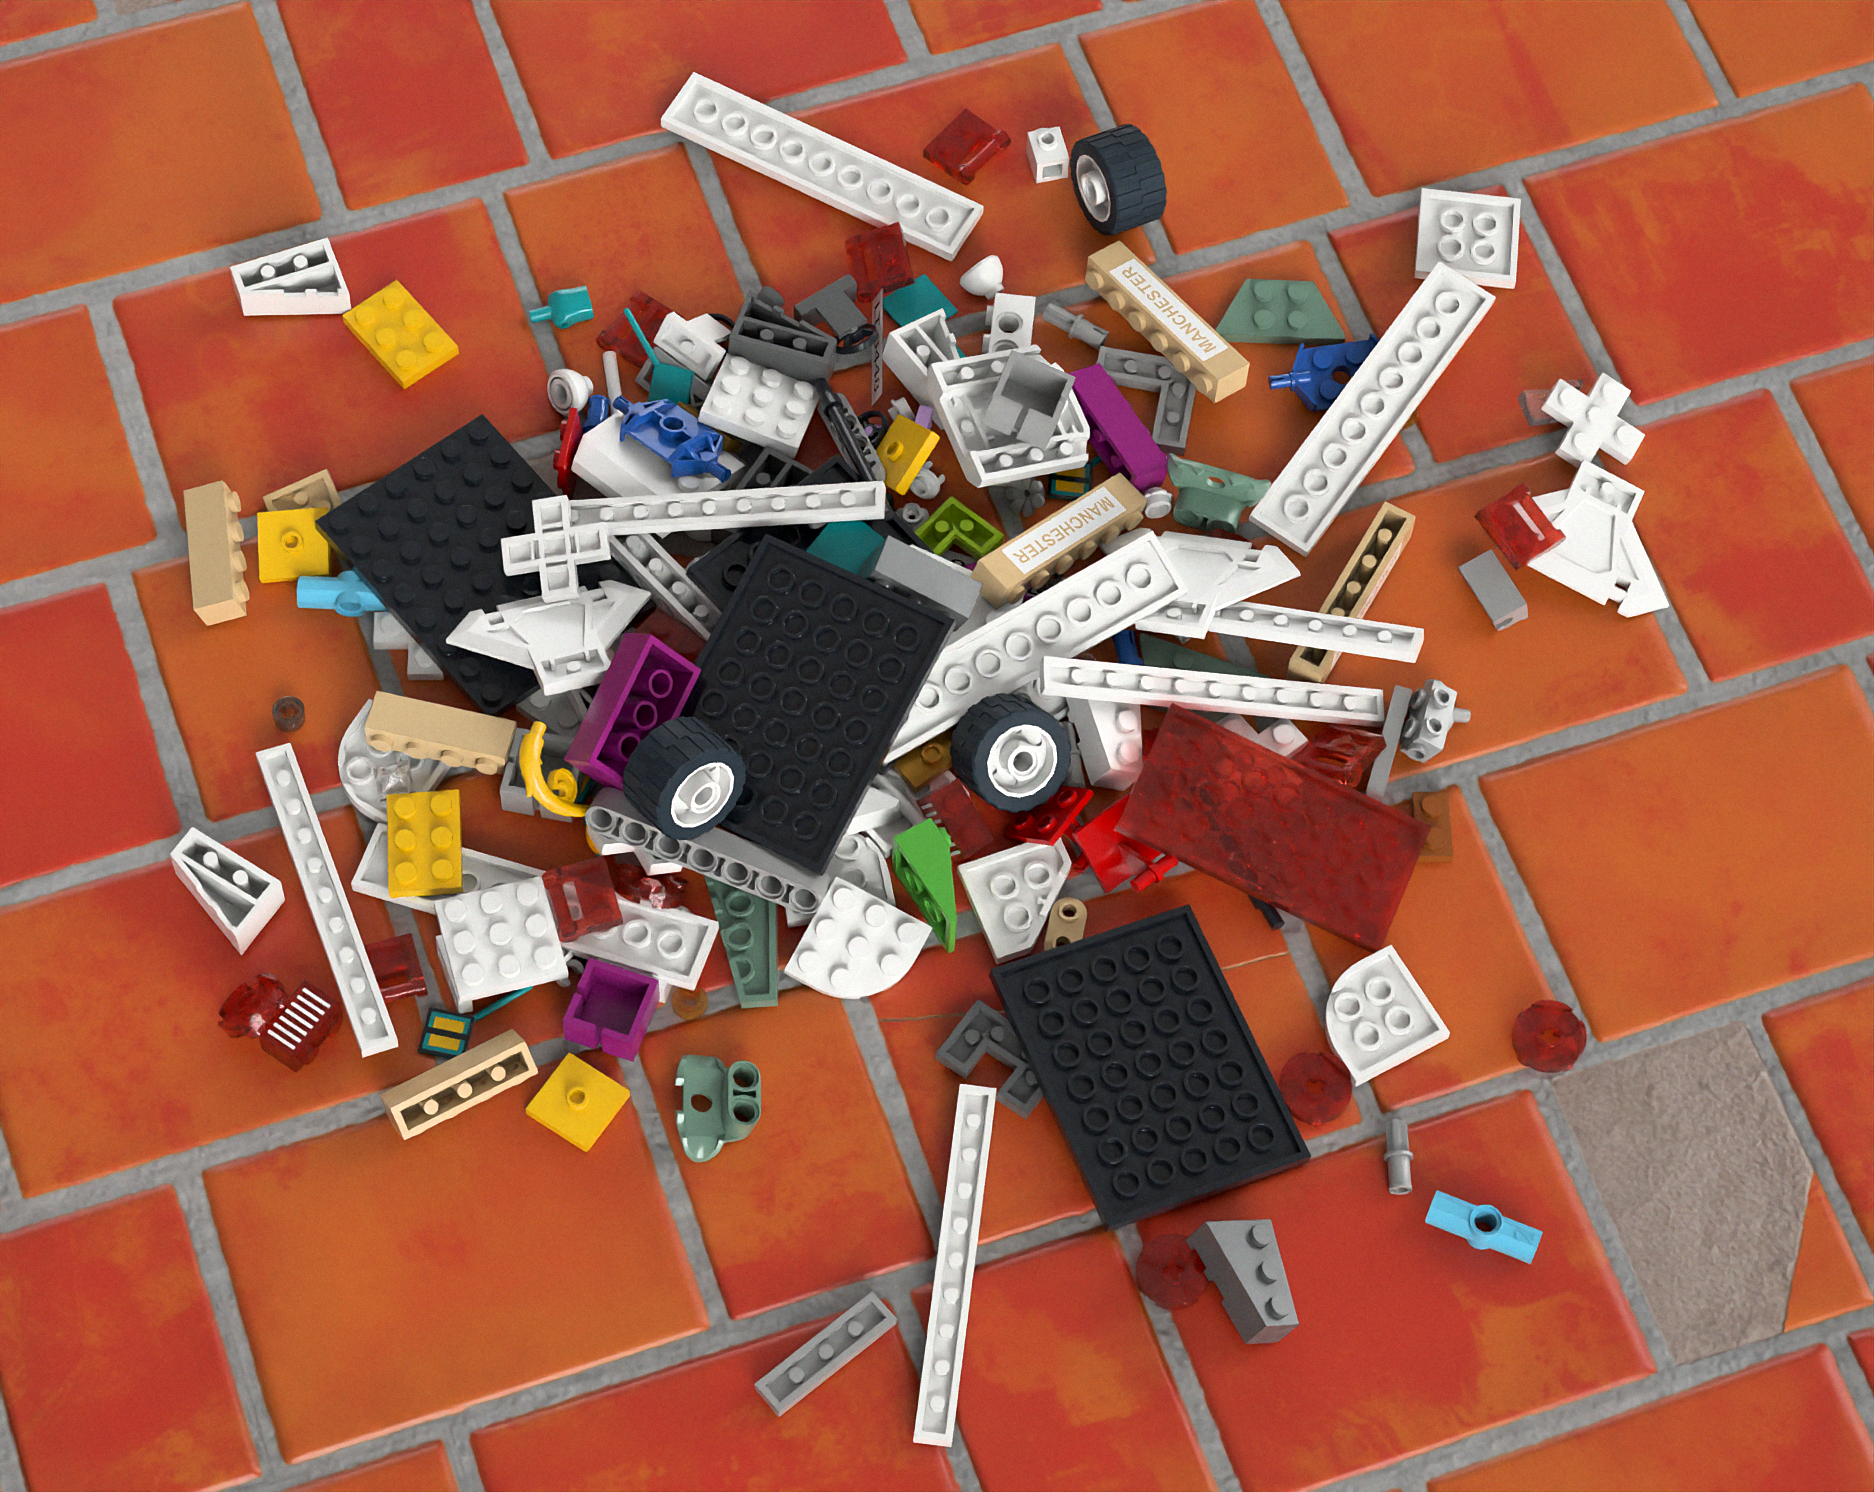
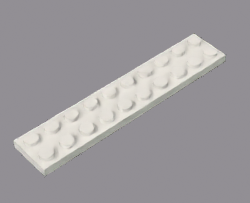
(821, 165)
(1371, 409)
(1052, 624)
(650, 940)

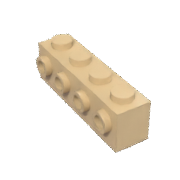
(215, 552)
(440, 733)
(458, 1084)

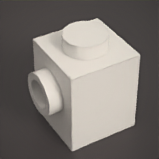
(1047, 154)

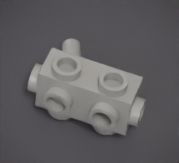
(1429, 719)

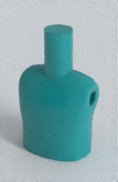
(565, 308)

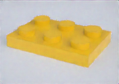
(400, 334)
(424, 843)

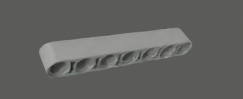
(712, 854)

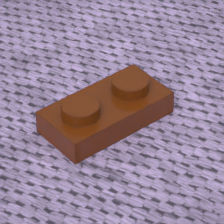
(1434, 811)

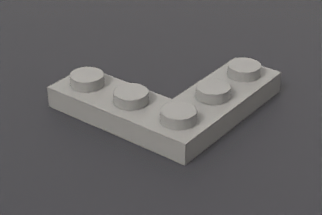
(1160, 376)

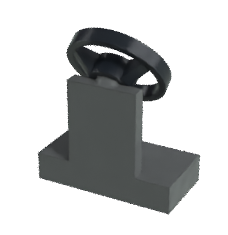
(837, 309)

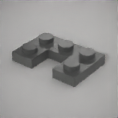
(991, 1033)

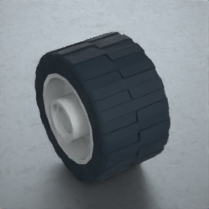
(1118, 179)
(1010, 752)
(684, 778)

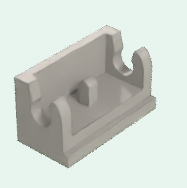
(1494, 590)

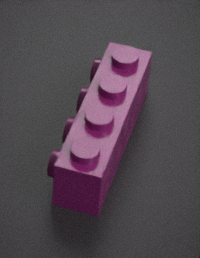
(1116, 430)

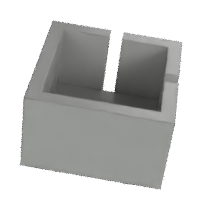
(1028, 400)
(552, 755)

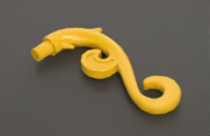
(558, 779)

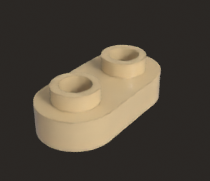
(1065, 928)

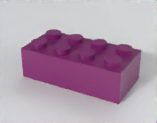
(638, 693)

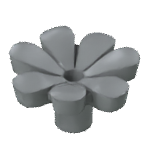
(1027, 496)

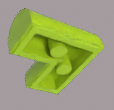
(959, 525)

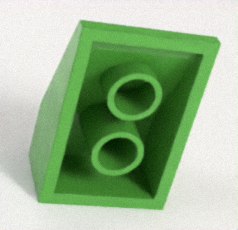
(925, 870)

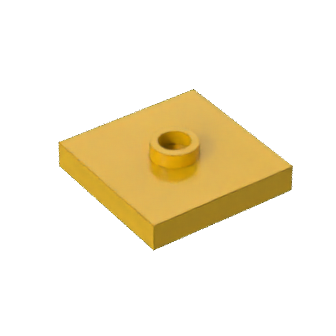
(905, 452)
(292, 545)
(577, 1102)

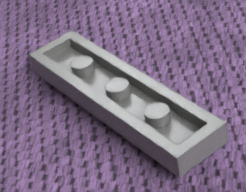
(825, 1354)

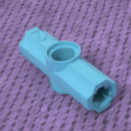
(343, 593)
(1506, 1234)

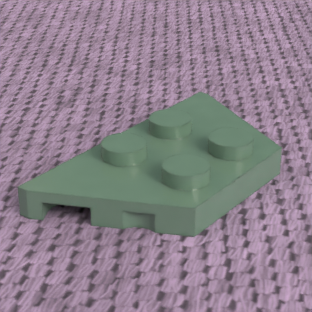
(1280, 315)
(1169, 655)

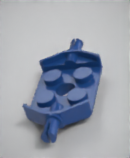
(1314, 367)
(674, 436)

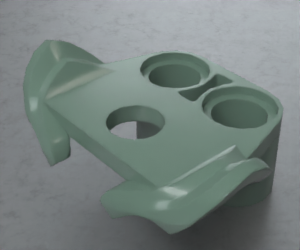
(1211, 504)
(706, 1132)

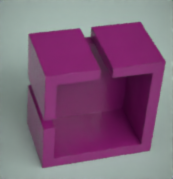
(615, 1009)

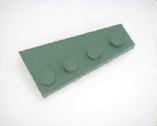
(750, 941)

